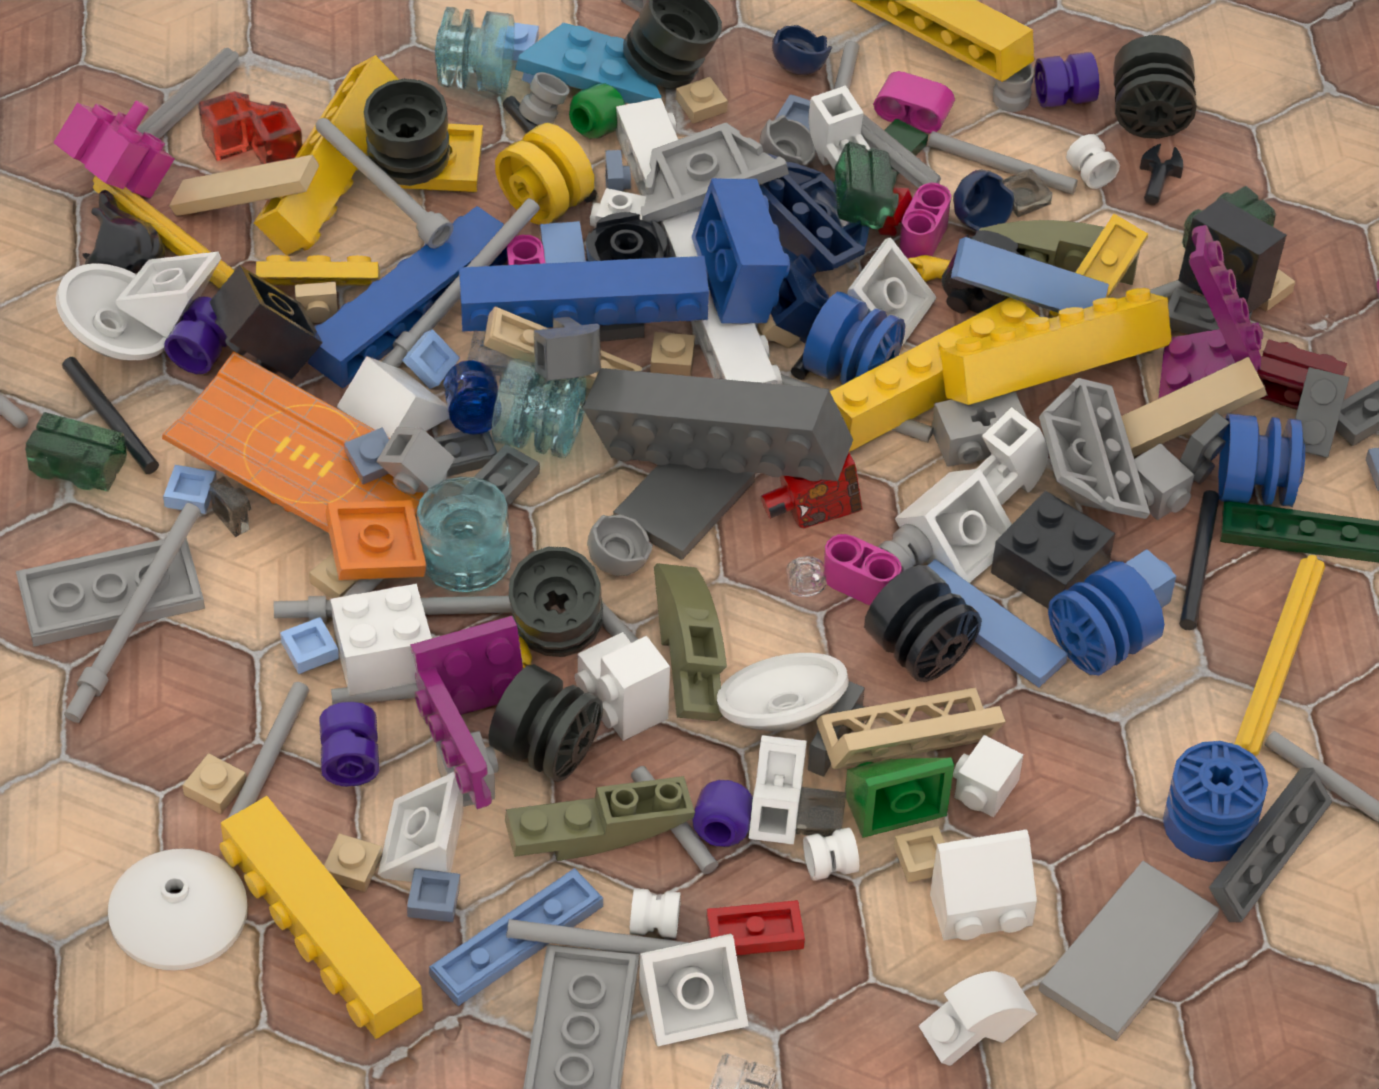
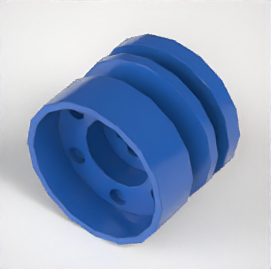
(849, 340)
(1261, 460)
(1106, 618)
(1214, 800)

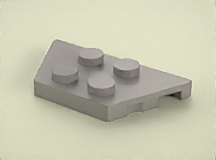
(685, 168)

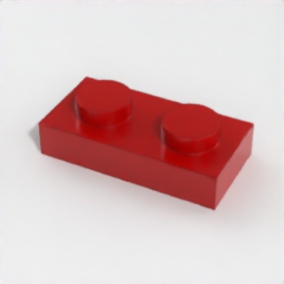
(759, 926)

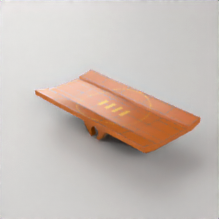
(278, 442)

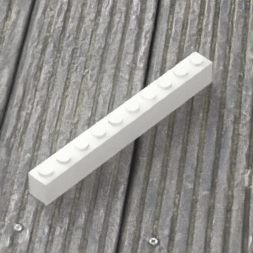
(730, 349)

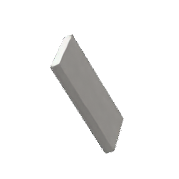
(93, 590)
(1128, 950)
(582, 1019)

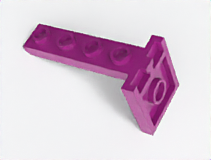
(1204, 353)
(461, 676)

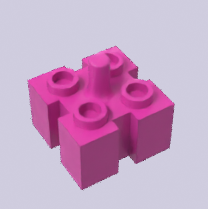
(115, 148)

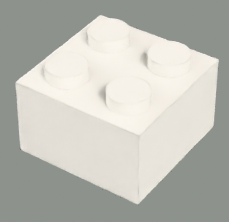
(376, 636)

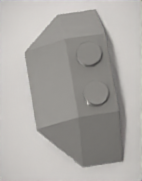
(1093, 450)

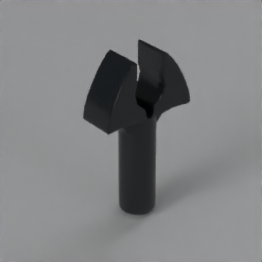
(1159, 171)

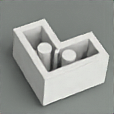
(629, 681)

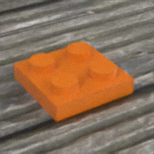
(375, 540)

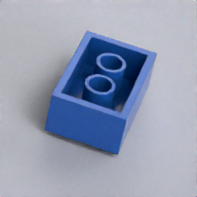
(740, 250)

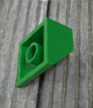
(898, 793)

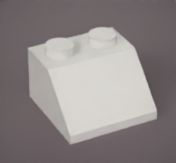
(960, 521)
(984, 885)

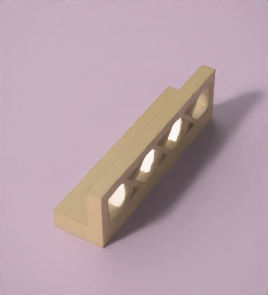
(906, 736)

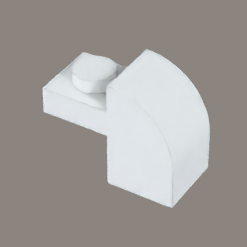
(833, 122)
(1016, 455)
(777, 789)
(977, 1008)

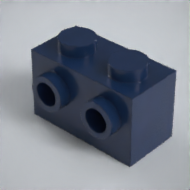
(799, 297)

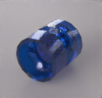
(471, 396)

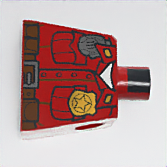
(816, 500)

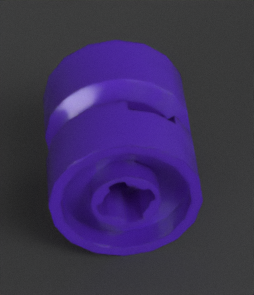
(1065, 80)
(196, 339)
(349, 744)

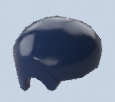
(800, 50)
(982, 200)

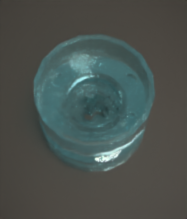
(475, 50)
(530, 406)
(465, 534)

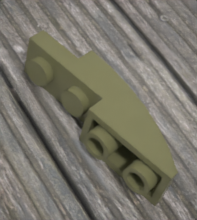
(1056, 242)
(694, 637)
(600, 824)

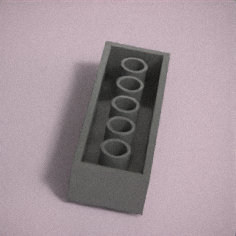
(719, 424)

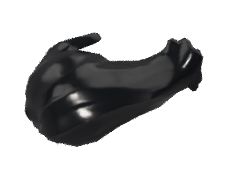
(123, 238)

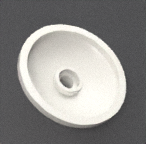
(91, 314)
(783, 691)
(181, 927)

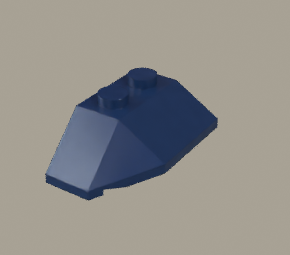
(808, 220)

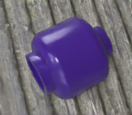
(723, 813)

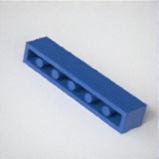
(588, 291)
(399, 299)

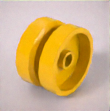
(547, 169)

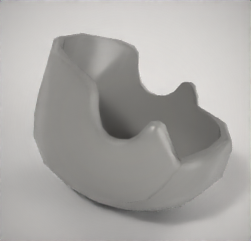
(788, 140)
(618, 545)

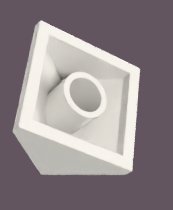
(893, 286)
(166, 289)
(391, 399)
(423, 830)
(692, 990)

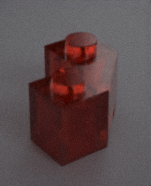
(237, 125)

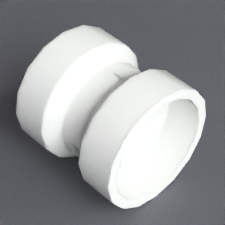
(1090, 158)
(831, 854)
(652, 913)

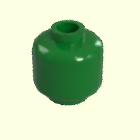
(594, 110)

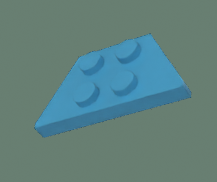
(586, 59)

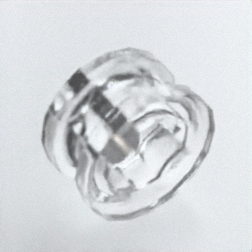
(806, 576)

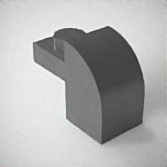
(567, 350)

